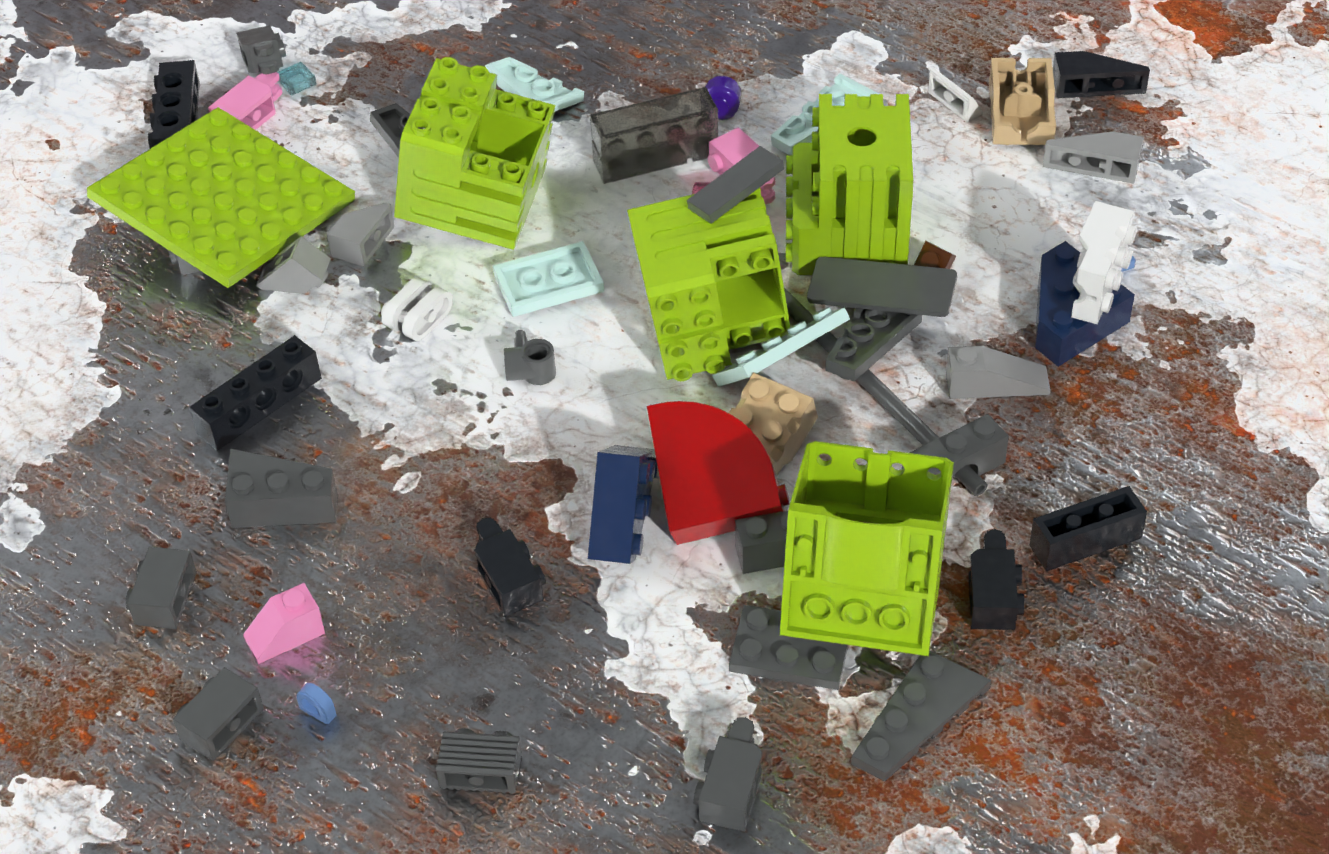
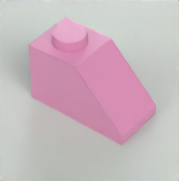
(284, 624)

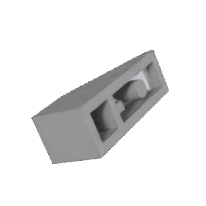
(1098, 155)
(992, 373)

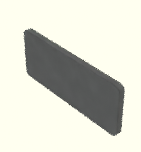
(882, 286)

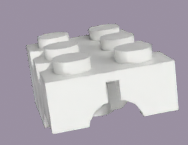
(1100, 264)

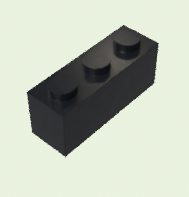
(1087, 528)

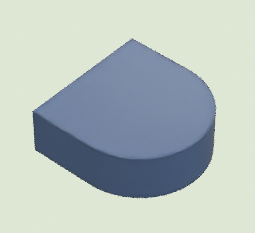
(316, 703)

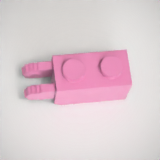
(251, 99)
(729, 150)

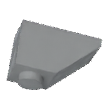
(360, 233)
(295, 269)

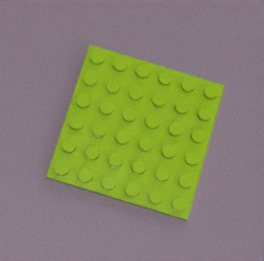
(221, 196)

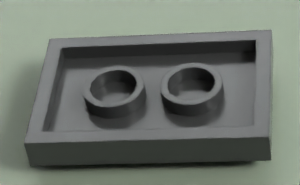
(767, 654)

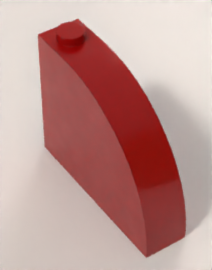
(710, 470)

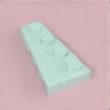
(799, 128)
(778, 348)

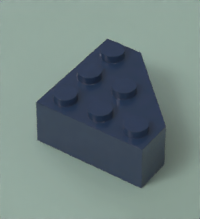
(1057, 333)
(621, 502)

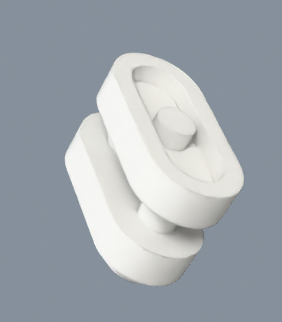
(416, 309)

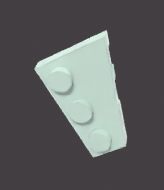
(524, 81)

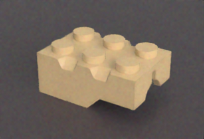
(1022, 102)
(776, 416)

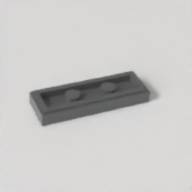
(735, 184)

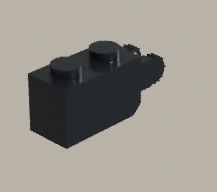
(507, 568)
(994, 585)

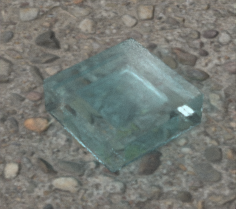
(296, 78)

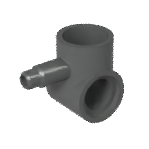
(530, 360)

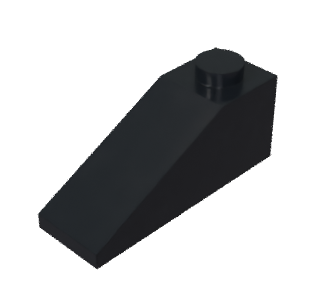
(1097, 75)

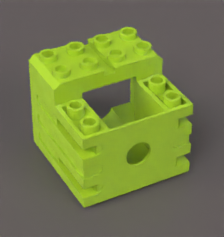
(475, 158)
(863, 182)
(709, 282)
(860, 578)

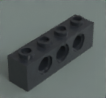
(175, 99)
(255, 392)

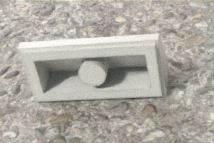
(953, 96)

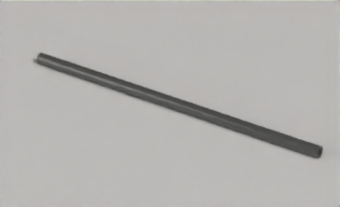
(888, 399)

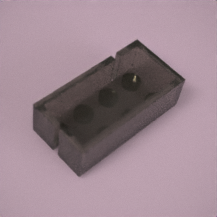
(653, 134)

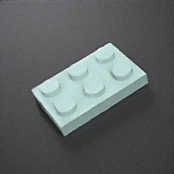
(548, 278)

